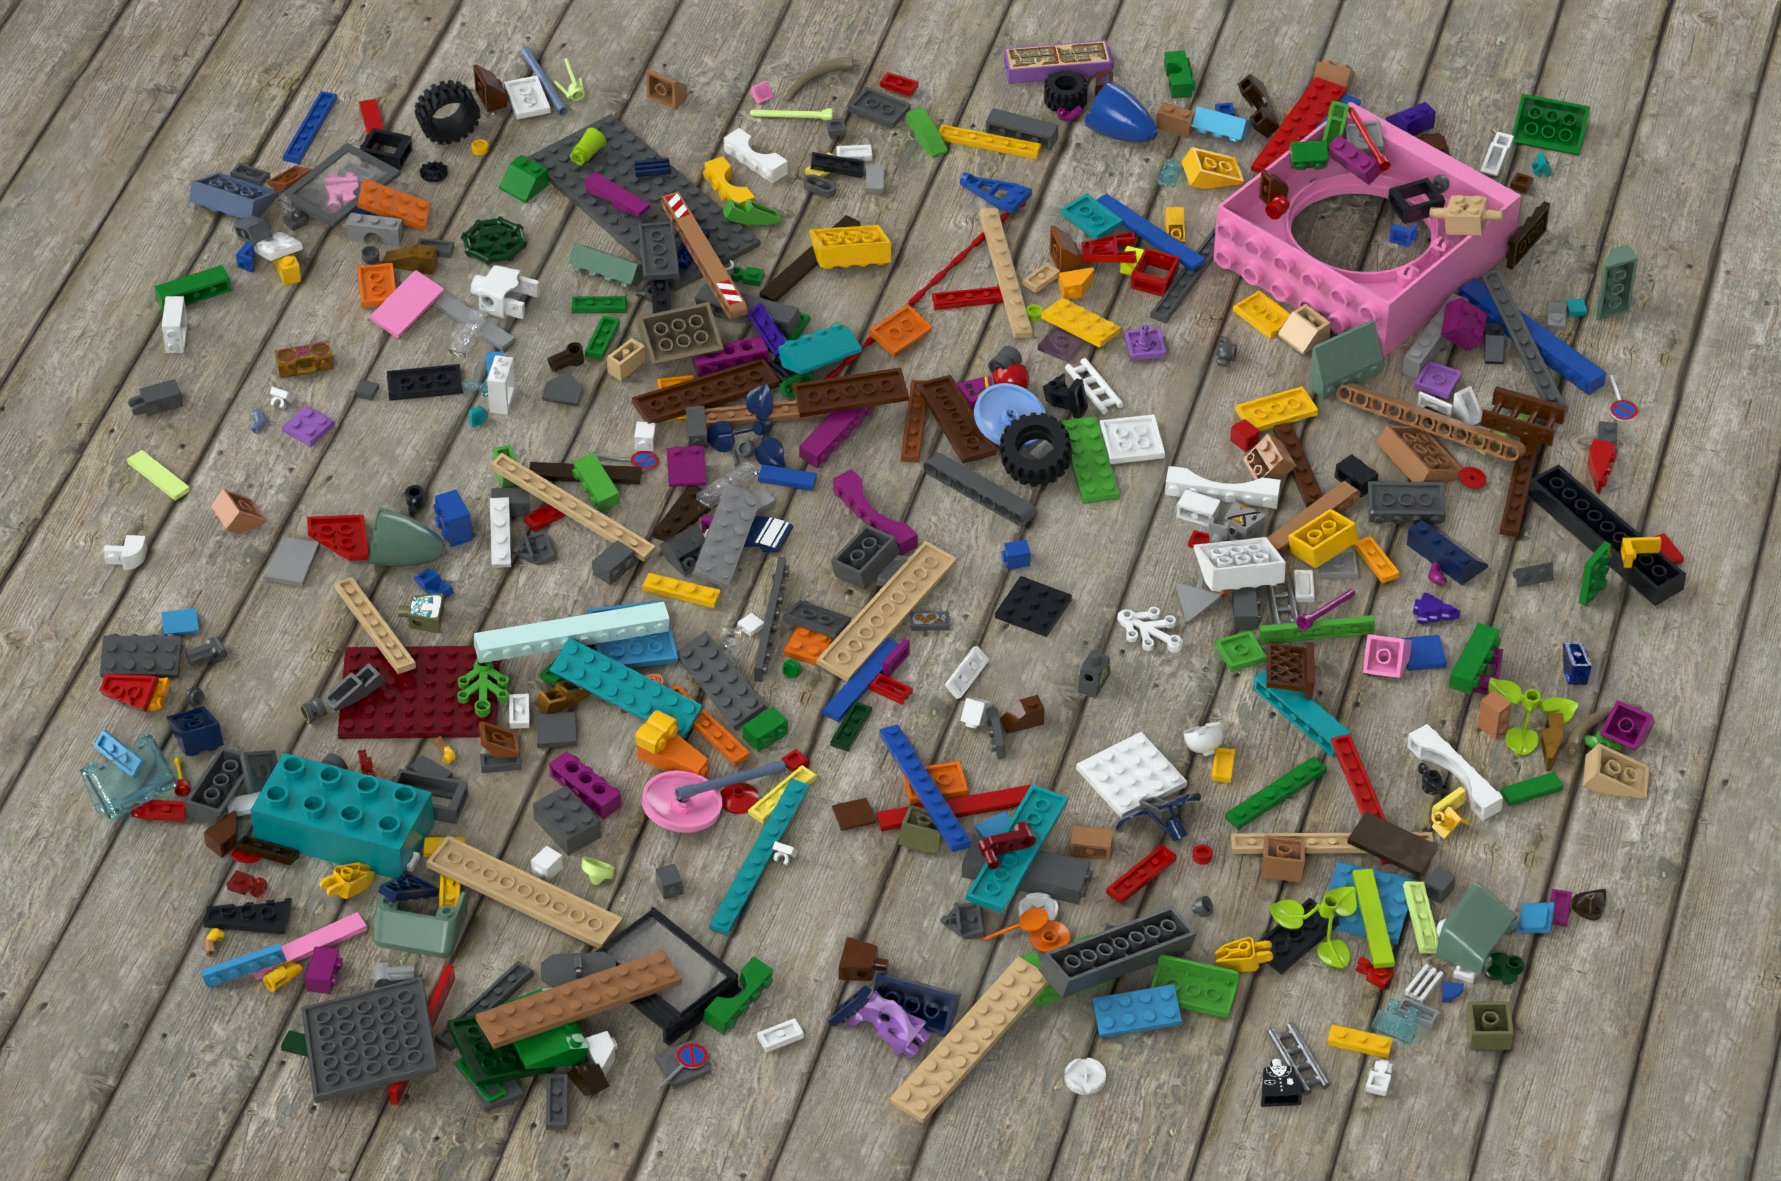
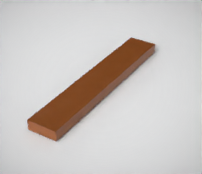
(914, 425)

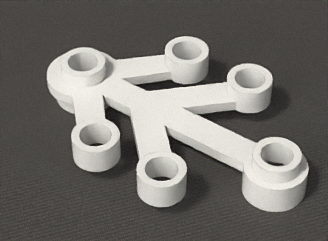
(1128, 618)

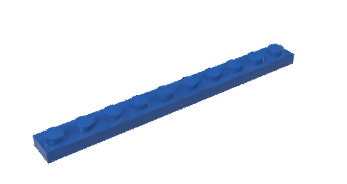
(925, 788)

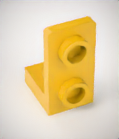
(1634, 546)

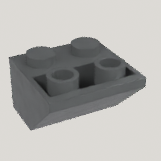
(684, 549)

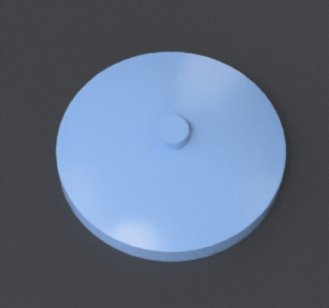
(1000, 406)

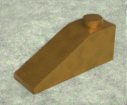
(412, 258)

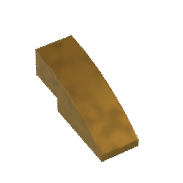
(560, 698)
(1552, 738)

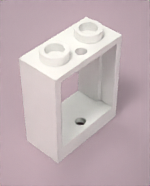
(174, 324)
(501, 385)

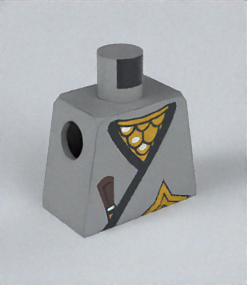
(1244, 521)

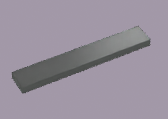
(495, 995)

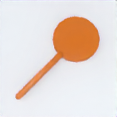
(1030, 921)

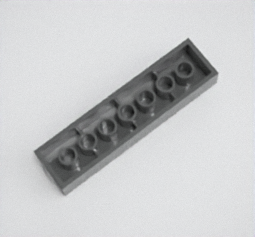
(1116, 951)

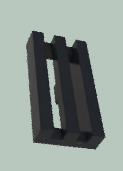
(783, 372)

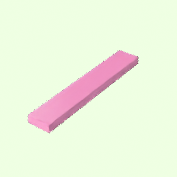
(324, 937)

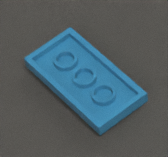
(1136, 1011)

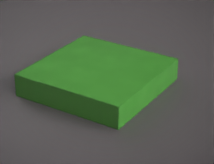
(1240, 651)

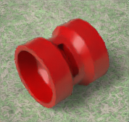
(1277, 207)

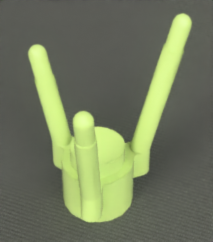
(575, 90)

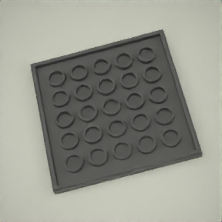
(369, 1039)

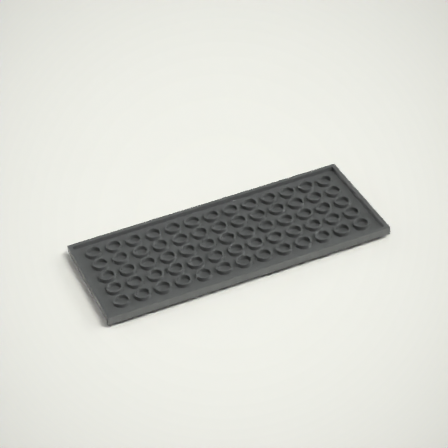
(616, 163)

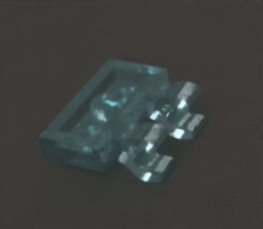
(1396, 1026)

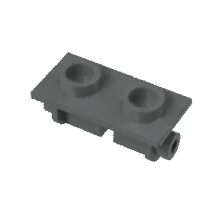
(1534, 574)

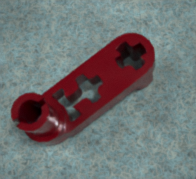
(1020, 838)

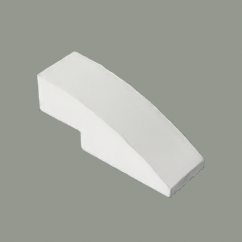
(1497, 154)

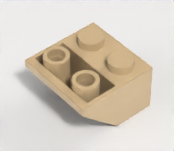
(1305, 329)

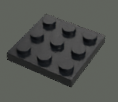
(1033, 606)

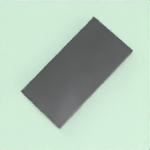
(658, 251)

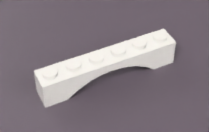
(1260, 492)
(1431, 747)

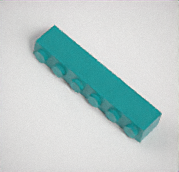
(1302, 713)

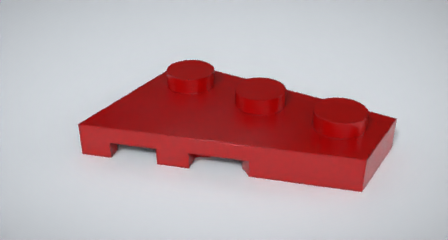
(130, 689)

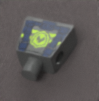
(1095, 668)

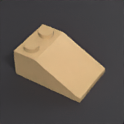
(1615, 773)

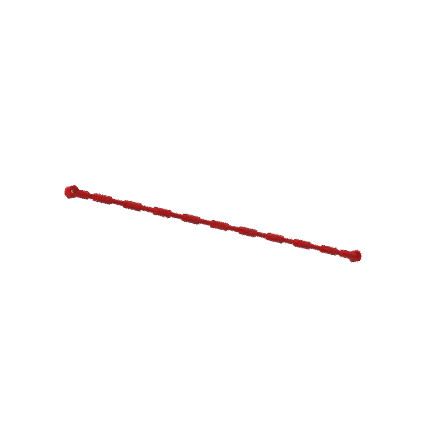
(913, 300)

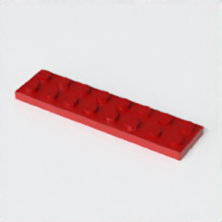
(1301, 121)

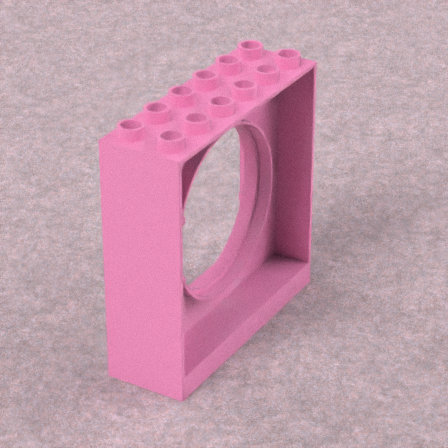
(1396, 298)

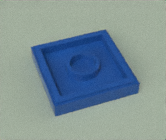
(1426, 653)

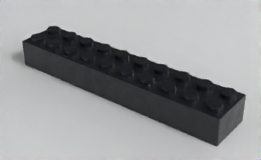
(1594, 523)

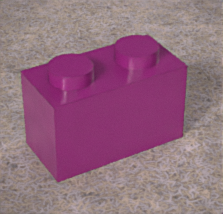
(323, 970)

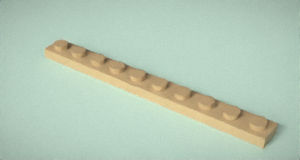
(1005, 273)
(571, 506)
(1314, 842)

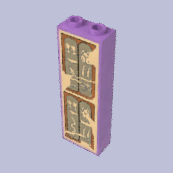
(1038, 62)

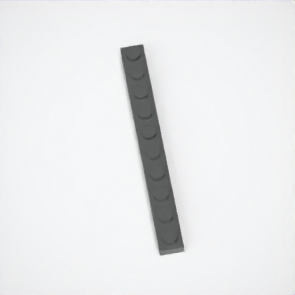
(1521, 337)

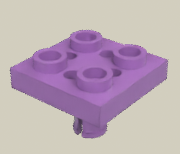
(1145, 340)

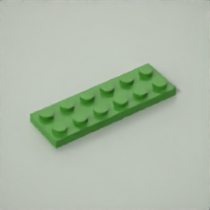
(1091, 461)

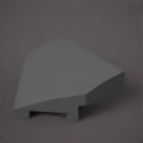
(563, 390)
(535, 548)
(965, 920)

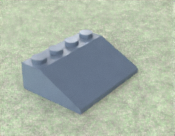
(231, 195)

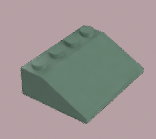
(1345, 359)

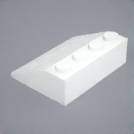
(1240, 564)

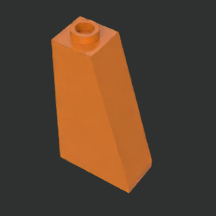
(677, 756)

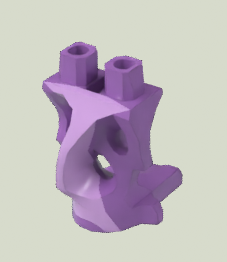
(902, 1024)

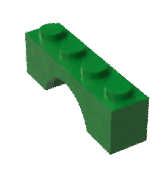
(723, 1012)

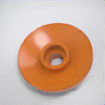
(1050, 936)

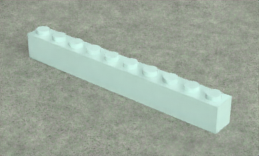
(585, 629)

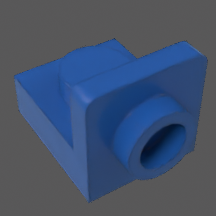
(1403, 235)
(246, 256)

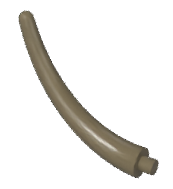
(837, 64)
(1577, 734)

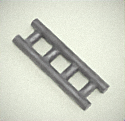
(1288, 594)
(1301, 1047)

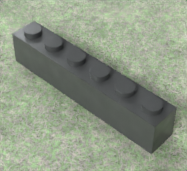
(785, 316)

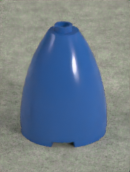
(1120, 116)

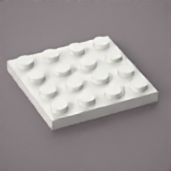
(1130, 774)

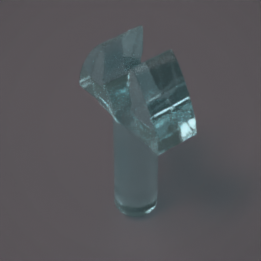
(476, 386)

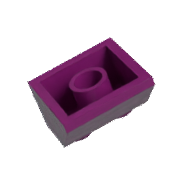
(686, 466)
(1628, 725)

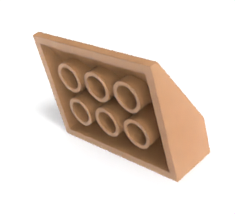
(1418, 454)

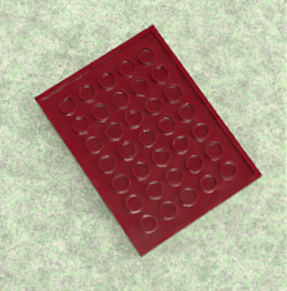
(417, 701)

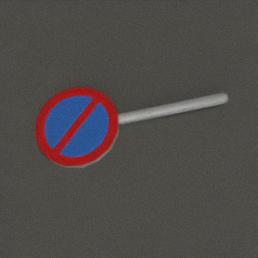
(643, 459)
(689, 1056)

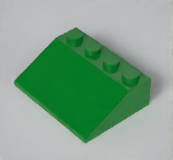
(1551, 124)
(554, 1047)

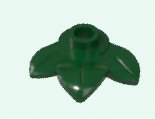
(1505, 968)

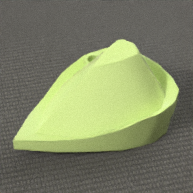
(597, 870)

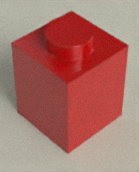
(1244, 435)

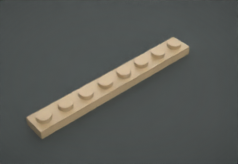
(375, 625)

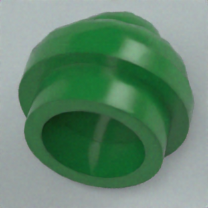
(791, 668)

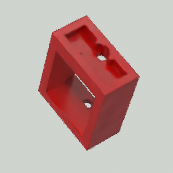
(1150, 283)

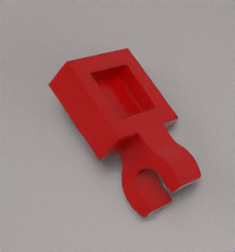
(1377, 976)

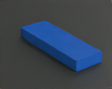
(787, 477)

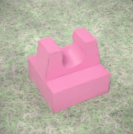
(761, 92)

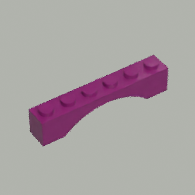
(850, 490)

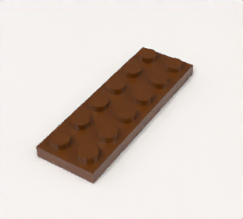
(850, 392)
(956, 418)

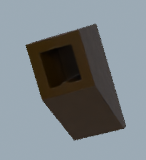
(588, 1078)

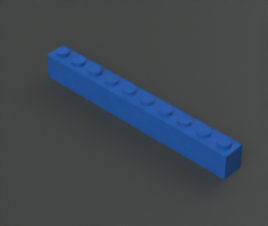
(1553, 350)

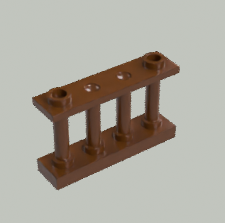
(1527, 405)

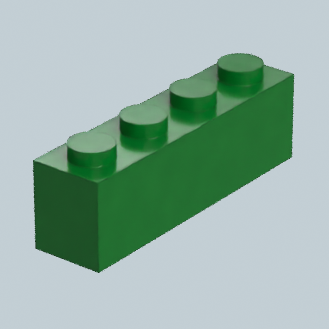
(195, 286)
(1474, 658)

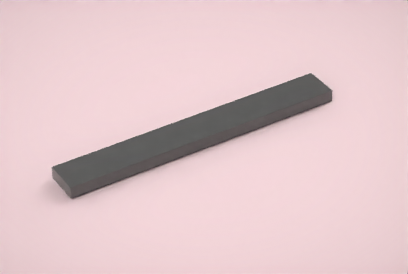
(1184, 283)

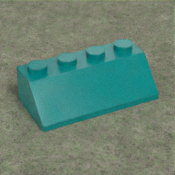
(818, 349)

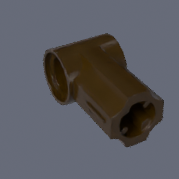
(571, 356)

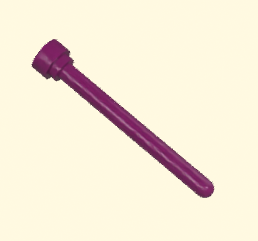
(1306, 621)

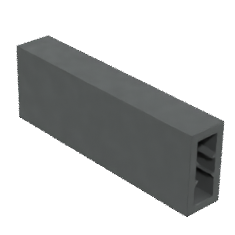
(1050, 873)

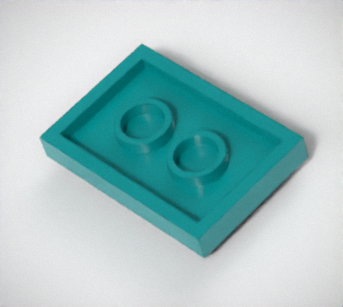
(1091, 217)

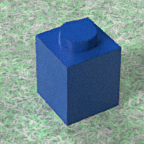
(1016, 554)

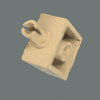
(1466, 215)

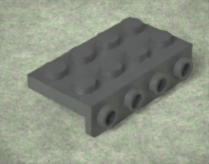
(1406, 502)
(141, 655)

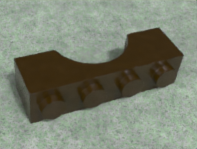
(1255, 93)

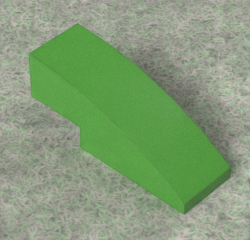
(1335, 121)
(926, 132)
(750, 213)

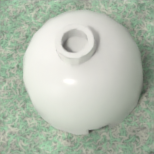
(1204, 738)

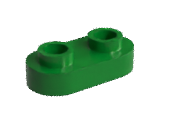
(793, 380)

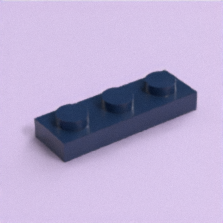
(850, 1006)

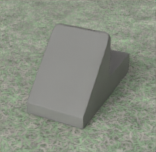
(1556, 316)

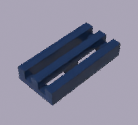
(652, 167)

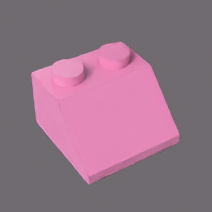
(1386, 656)

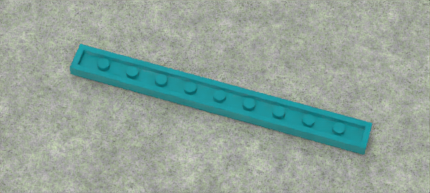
(759, 857)

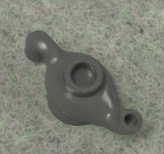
(1225, 351)

